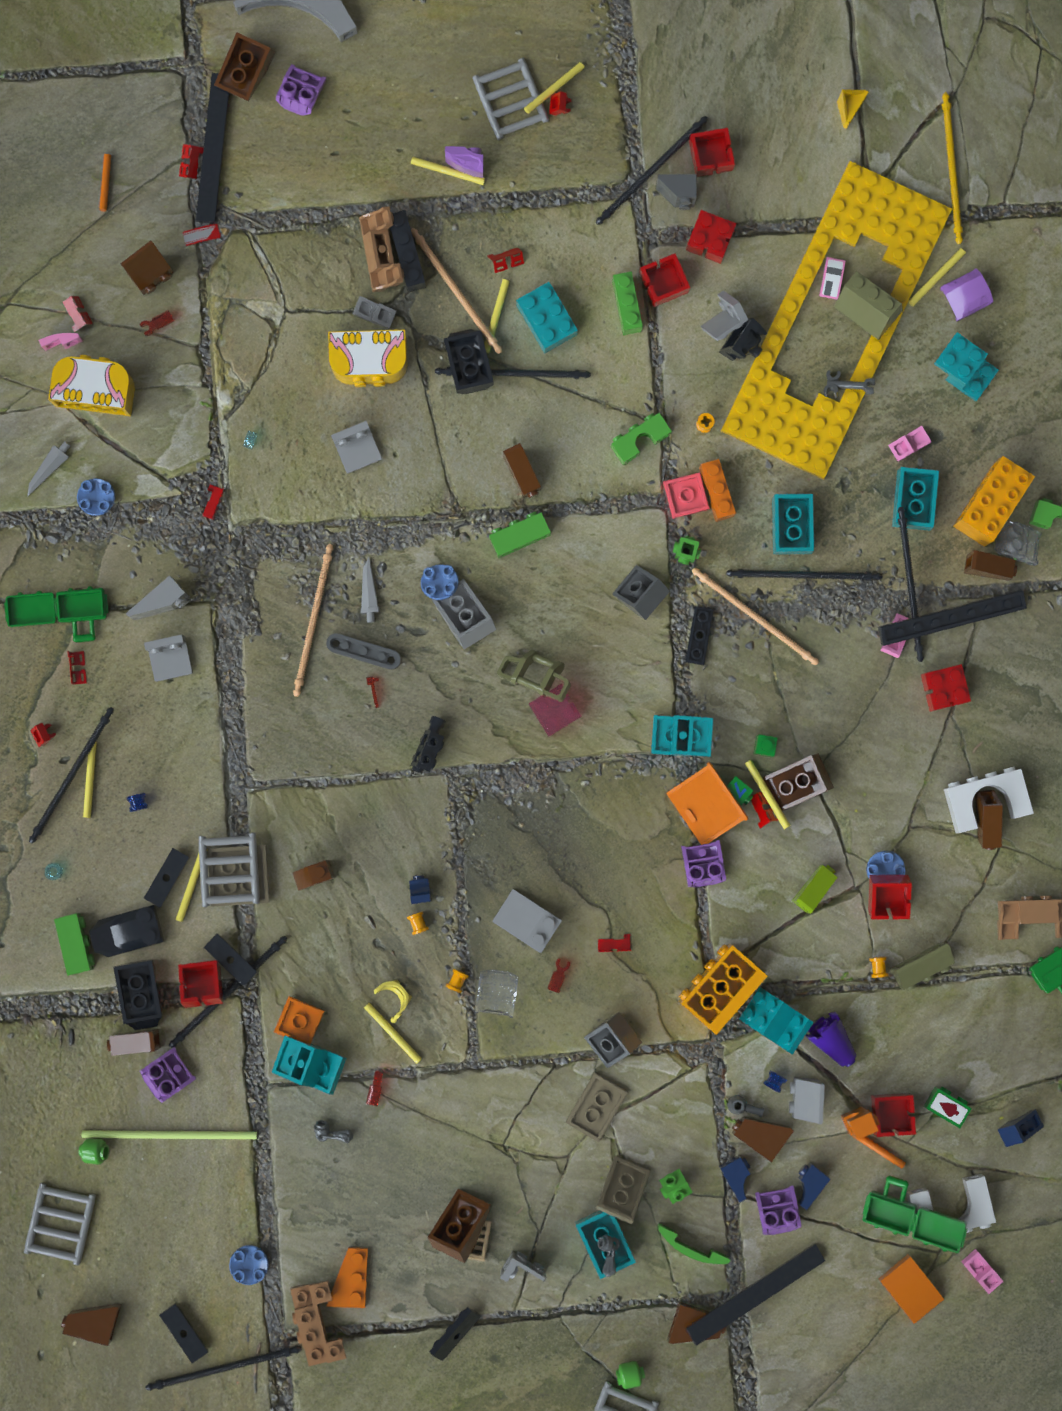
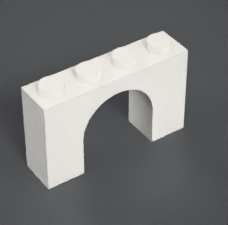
(1011, 785)
(979, 1206)

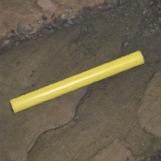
(554, 87)
(446, 170)
(937, 276)
(497, 311)
(89, 782)
(767, 794)
(189, 890)
(393, 1033)

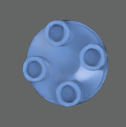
(95, 496)
(439, 582)
(885, 864)
(248, 1265)

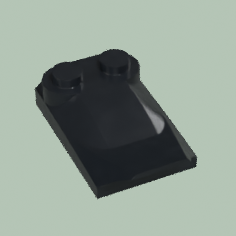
(468, 361)
(126, 932)
(138, 994)

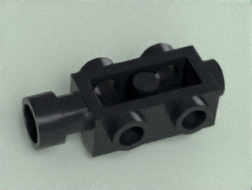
(428, 751)

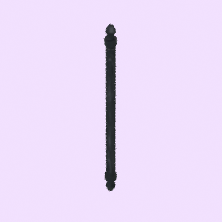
(696, 127)
(575, 374)
(902, 521)
(740, 573)
(104, 720)
(180, 1036)
(160, 1384)

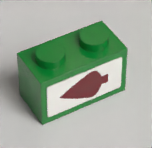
(947, 1107)

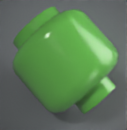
(93, 1151)
(630, 1375)

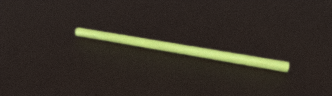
(169, 1134)

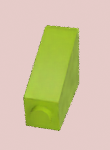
(815, 888)

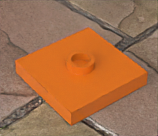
(299, 1020)

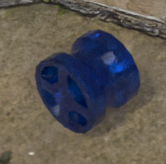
(137, 802)
(775, 1081)

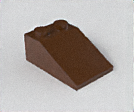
(244, 66)
(147, 268)
(799, 782)
(459, 1226)

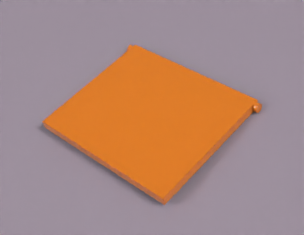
(707, 804)

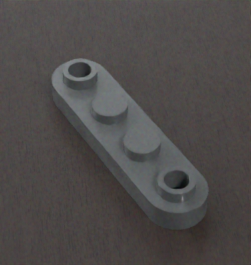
(363, 651)

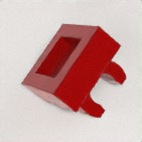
(558, 103)
(40, 734)

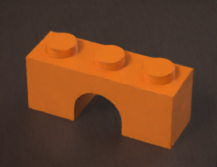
(718, 490)
(860, 1122)

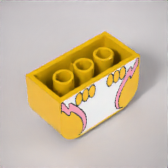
(368, 356)
(92, 386)

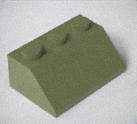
(868, 305)
(923, 966)

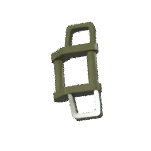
(543, 689)

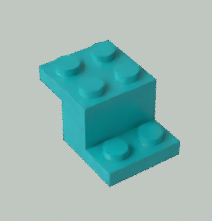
(966, 366)
(682, 735)
(776, 1020)
(309, 1065)

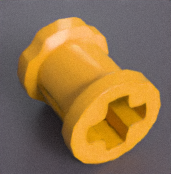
(709, 418)
(418, 923)
(878, 967)
(457, 980)

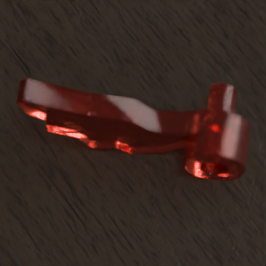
(370, 681)

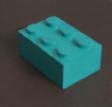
(546, 317)
(917, 495)
(793, 524)
(596, 1226)

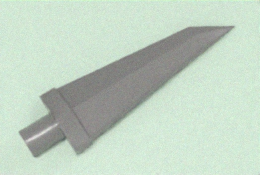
(52, 461)
(369, 597)

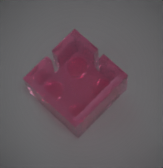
(554, 714)

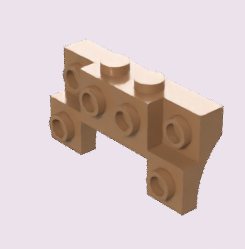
(378, 250)
(1028, 912)
(311, 1324)

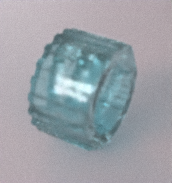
(250, 440)
(59, 871)

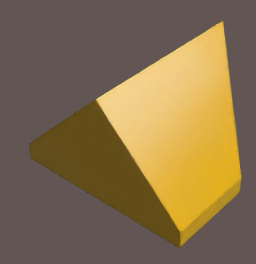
(849, 104)

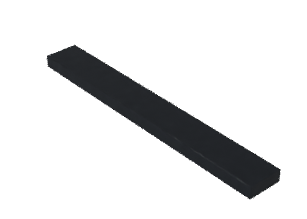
(212, 153)
(952, 617)
(755, 1294)

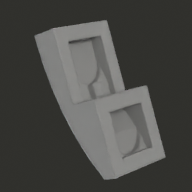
(374, 312)

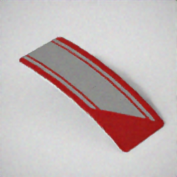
(201, 234)

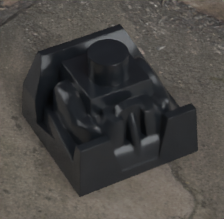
(744, 341)

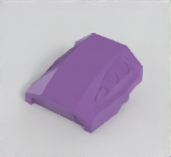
(299, 90)
(465, 160)
(967, 294)
(705, 860)
(166, 1075)
(778, 1211)

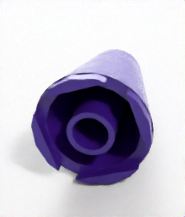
(832, 1039)

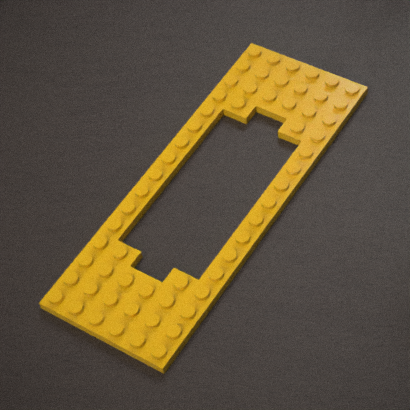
(812, 434)

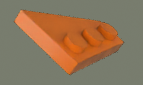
(351, 1281)

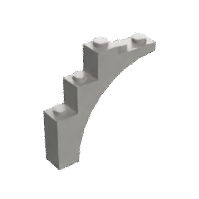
(329, 11)

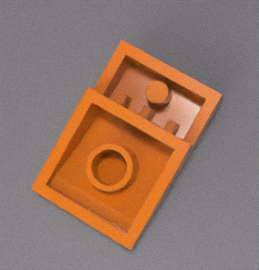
(911, 1288)

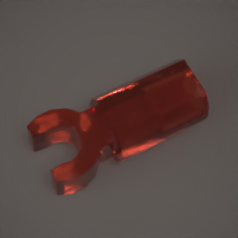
(157, 322)
(558, 977)
(375, 1090)

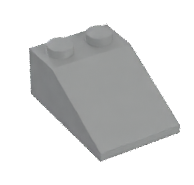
(163, 598)
(465, 616)
(527, 921)
(807, 1099)

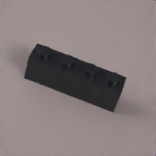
(407, 252)

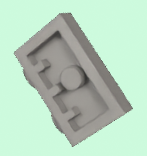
(728, 320)
(356, 447)
(169, 657)
(517, 1259)

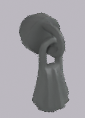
(322, 1128)
(606, 1244)

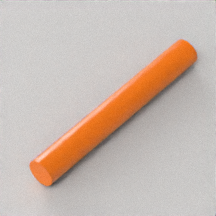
(105, 182)
(883, 1152)

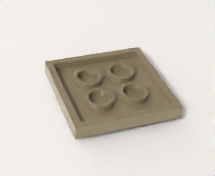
(239, 869)

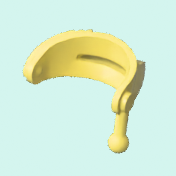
(400, 991)

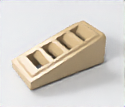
(478, 1257)

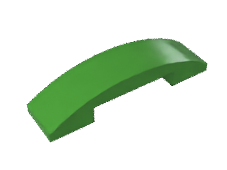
(713, 1257)

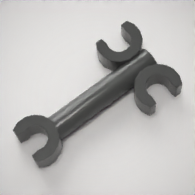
(835, 383)

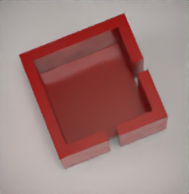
(709, 152)
(712, 234)
(665, 282)
(947, 687)
(888, 892)
(202, 984)
(893, 1114)

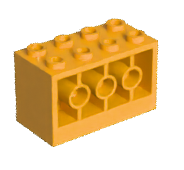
(994, 501)
(735, 989)

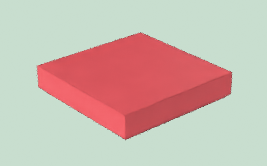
(686, 495)

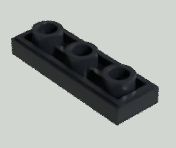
(698, 647)
(160, 888)
(222, 952)
(454, 1333)
(190, 1343)

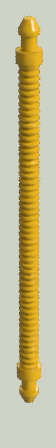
(946, 107)

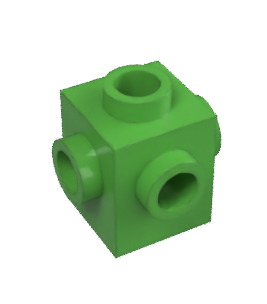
(691, 545)
(675, 1186)

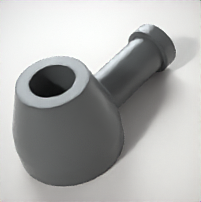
(744, 1106)

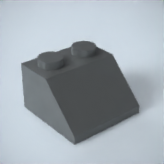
(678, 189)
(641, 592)
(613, 1040)

